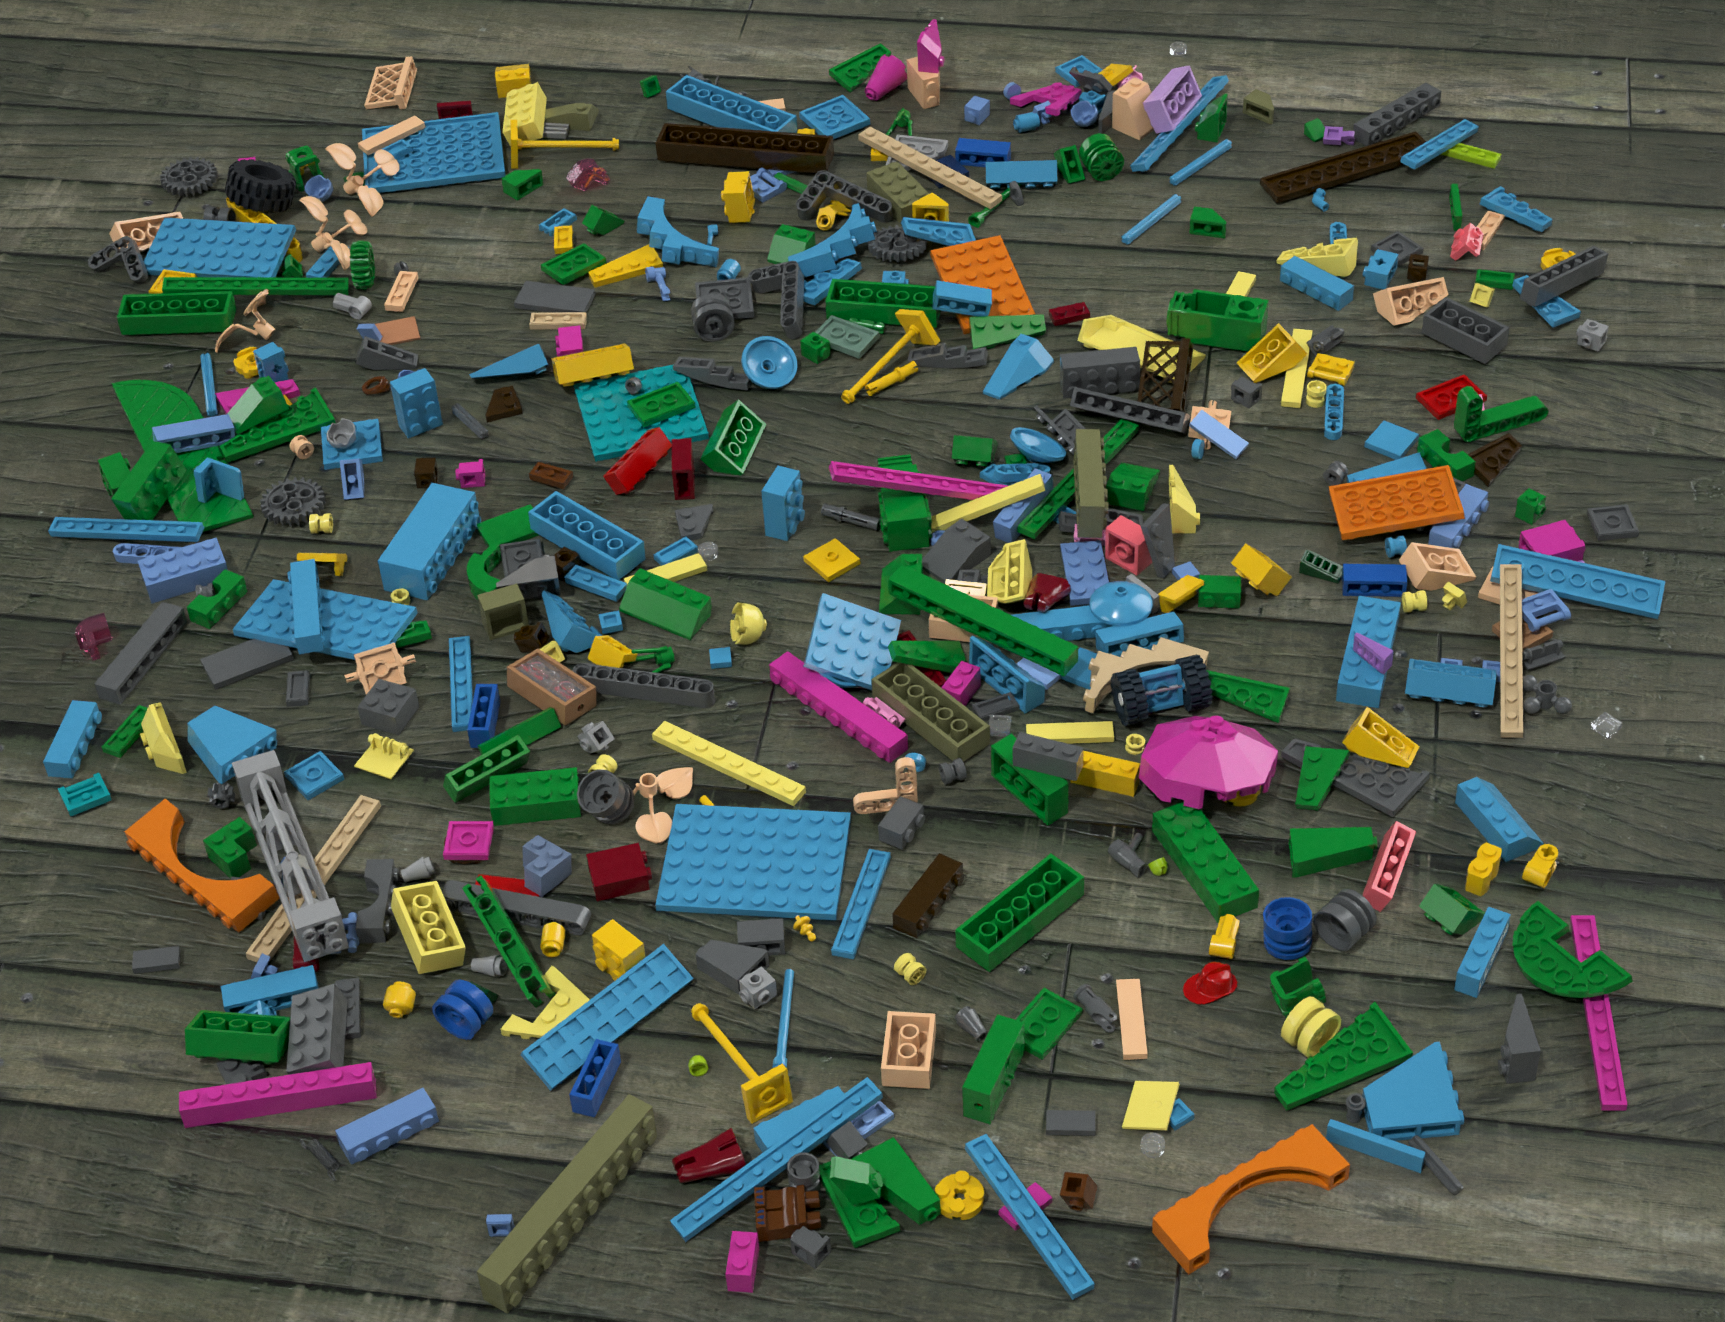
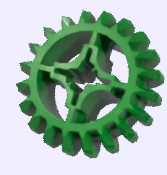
(362, 264)

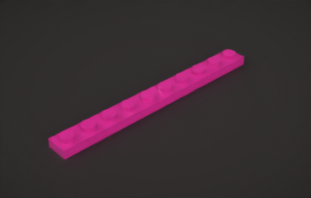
(910, 481)
(1599, 1023)

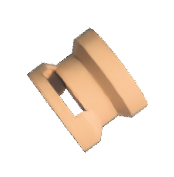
(301, 447)

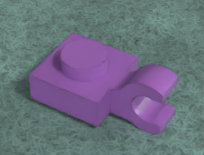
(1335, 135)

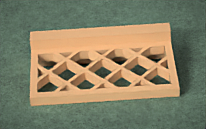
(403, 85)

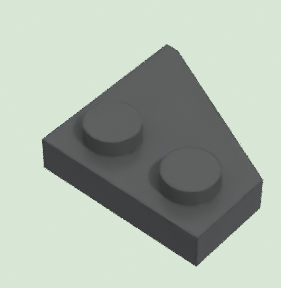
(1091, 81)
(693, 521)

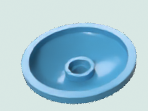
(774, 355)
(1037, 446)
(1121, 603)

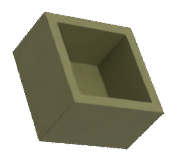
(503, 611)

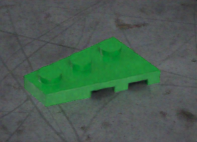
(1317, 774)

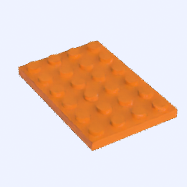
(988, 266)
(1396, 502)

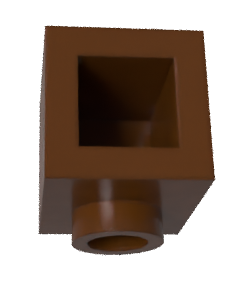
(1078, 1191)

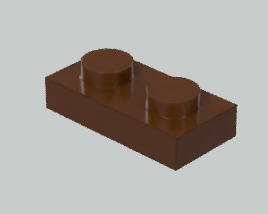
(551, 475)

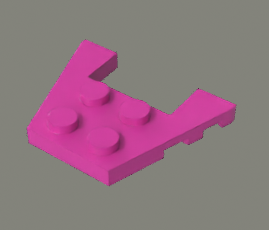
(1056, 94)

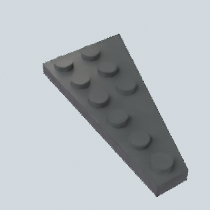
(1368, 779)

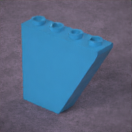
(227, 737)
(1414, 1099)

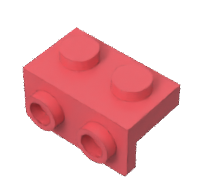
(1467, 240)

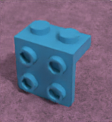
(217, 477)

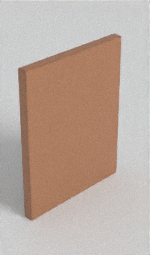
(399, 331)

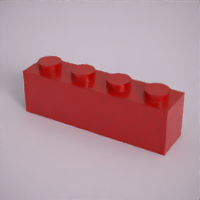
(638, 461)

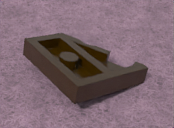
(503, 404)

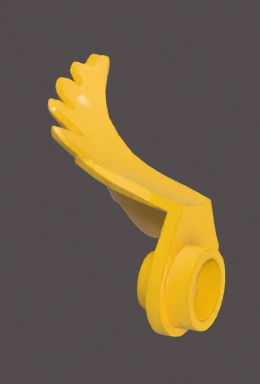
(829, 212)

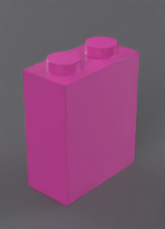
(1554, 540)

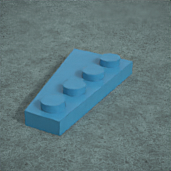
(1519, 211)
(938, 231)
(818, 287)
(1554, 311)
(1406, 464)

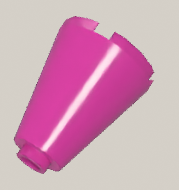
(886, 76)

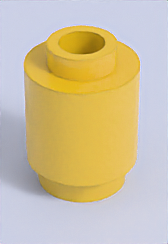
(552, 939)

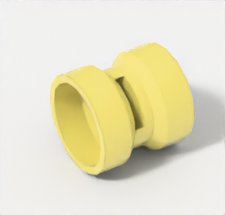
(1316, 394)
(321, 523)
(1414, 601)
(604, 762)
(912, 970)

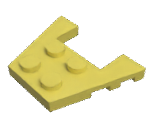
(562, 1005)

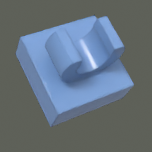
(1040, 110)
(262, 967)

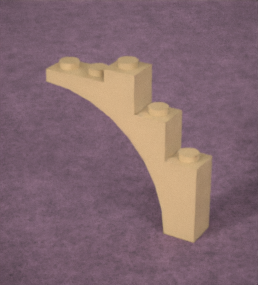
(1136, 658)

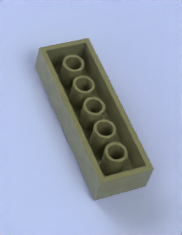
(1090, 483)
(931, 711)

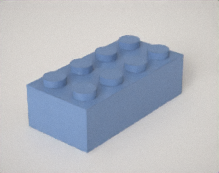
(182, 569)

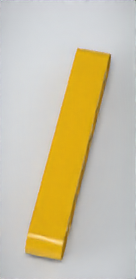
(251, 216)

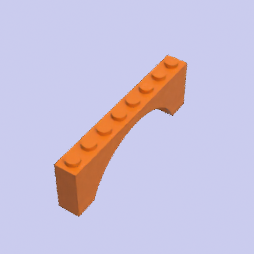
(232, 900)
(1300, 1158)

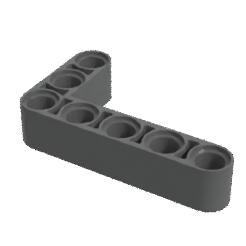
(844, 196)
(791, 281)

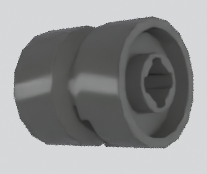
(219, 214)
(804, 1170)

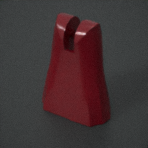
(1046, 591)
(713, 1158)

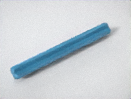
(1200, 162)
(1151, 219)
(208, 383)

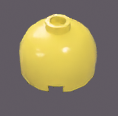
(747, 624)

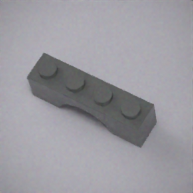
(374, 922)

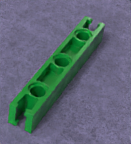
(515, 951)

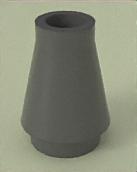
(971, 1023)

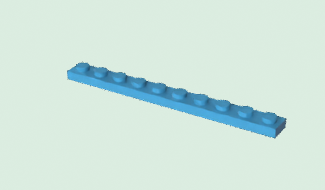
(1164, 139)
(775, 1159)

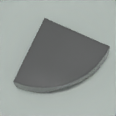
(1016, 194)

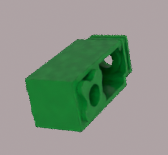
(1218, 319)
(903, 514)

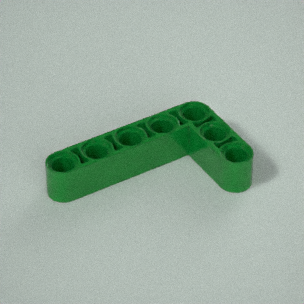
(1477, 424)

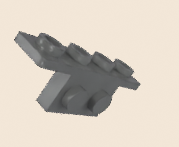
(1063, 424)

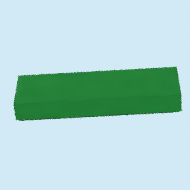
(1455, 206)
(126, 734)

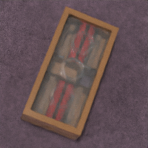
(551, 685)

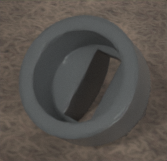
(401, 266)
(633, 385)

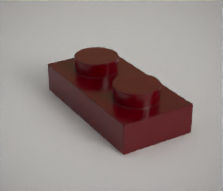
(454, 109)
(1069, 313)

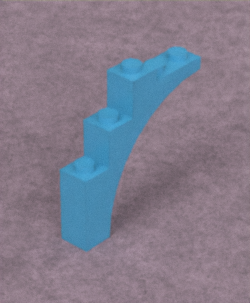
(673, 244)
(841, 244)

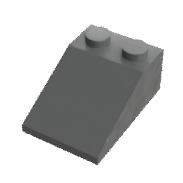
(957, 549)
(534, 578)
(1520, 1048)

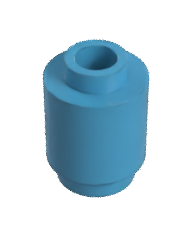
(1026, 122)
(728, 270)

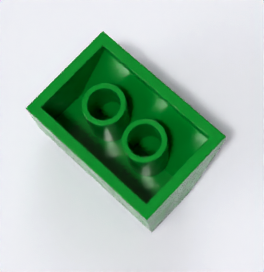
(889, 603)

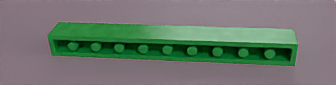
(983, 620)

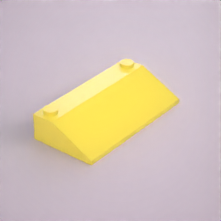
(1114, 333)

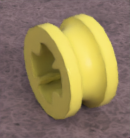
(400, 593)
(1135, 739)

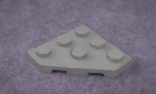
(928, 146)

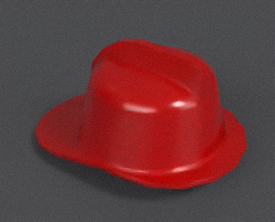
(1210, 984)

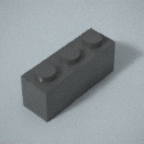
(1048, 756)

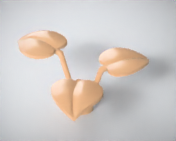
(345, 159)
(325, 240)
(261, 325)
(676, 785)

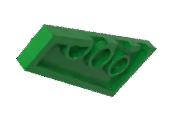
(858, 68)
(861, 1221)

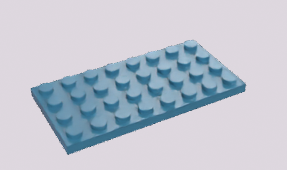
(219, 248)
(348, 620)

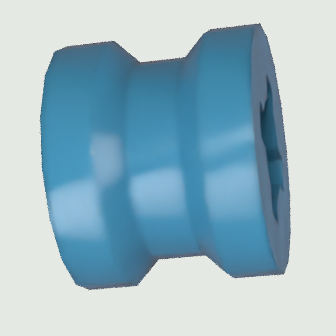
(1395, 546)

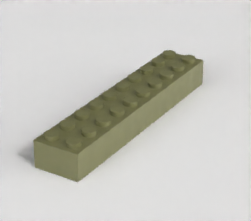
(567, 1204)

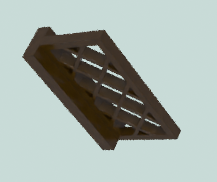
(1181, 374)

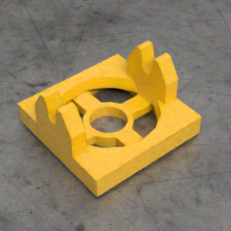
(338, 560)

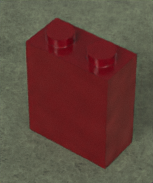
(683, 469)
(619, 871)

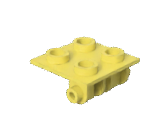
(384, 756)

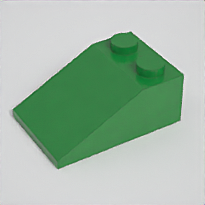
(257, 404)
(1131, 486)

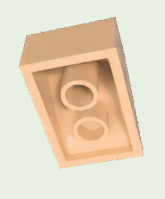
(1434, 566)

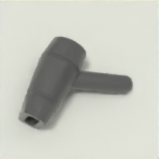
(1126, 856)

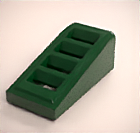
(1314, 565)

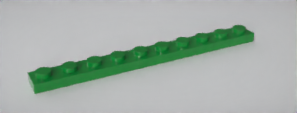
(255, 285)
(1064, 492)

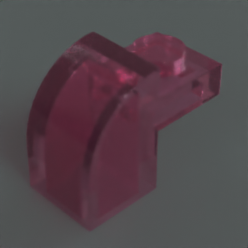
(585, 172)
(92, 632)

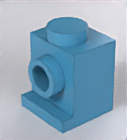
(1094, 99)

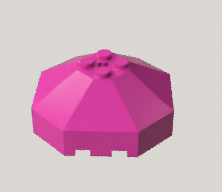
(1208, 755)

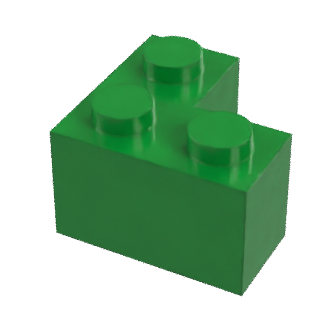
(113, 471)
(229, 847)

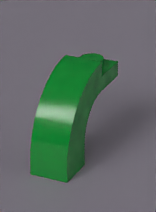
(479, 568)

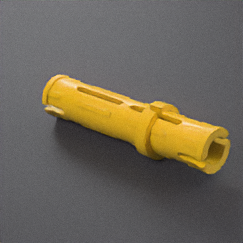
(899, 374)

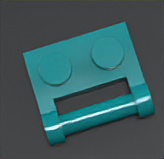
(85, 795)

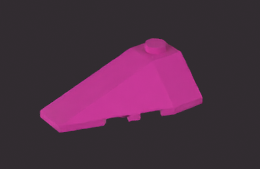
(929, 49)

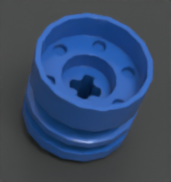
(1287, 928)

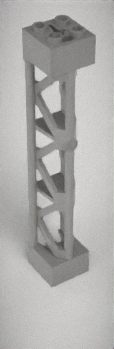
(317, 922)

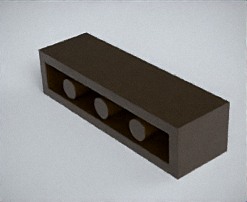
(928, 896)

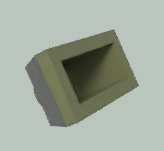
(1259, 105)

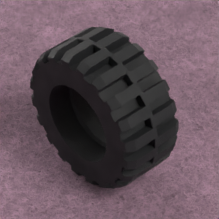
(260, 186)

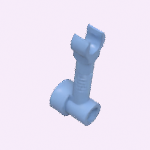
(658, 274)

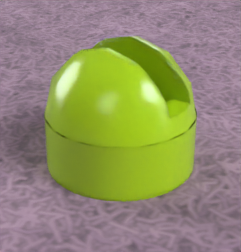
(1158, 866)
(698, 1066)

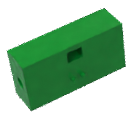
(993, 1069)

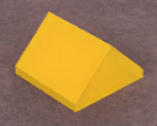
(931, 208)

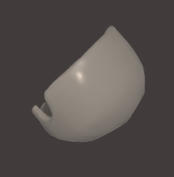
(341, 434)

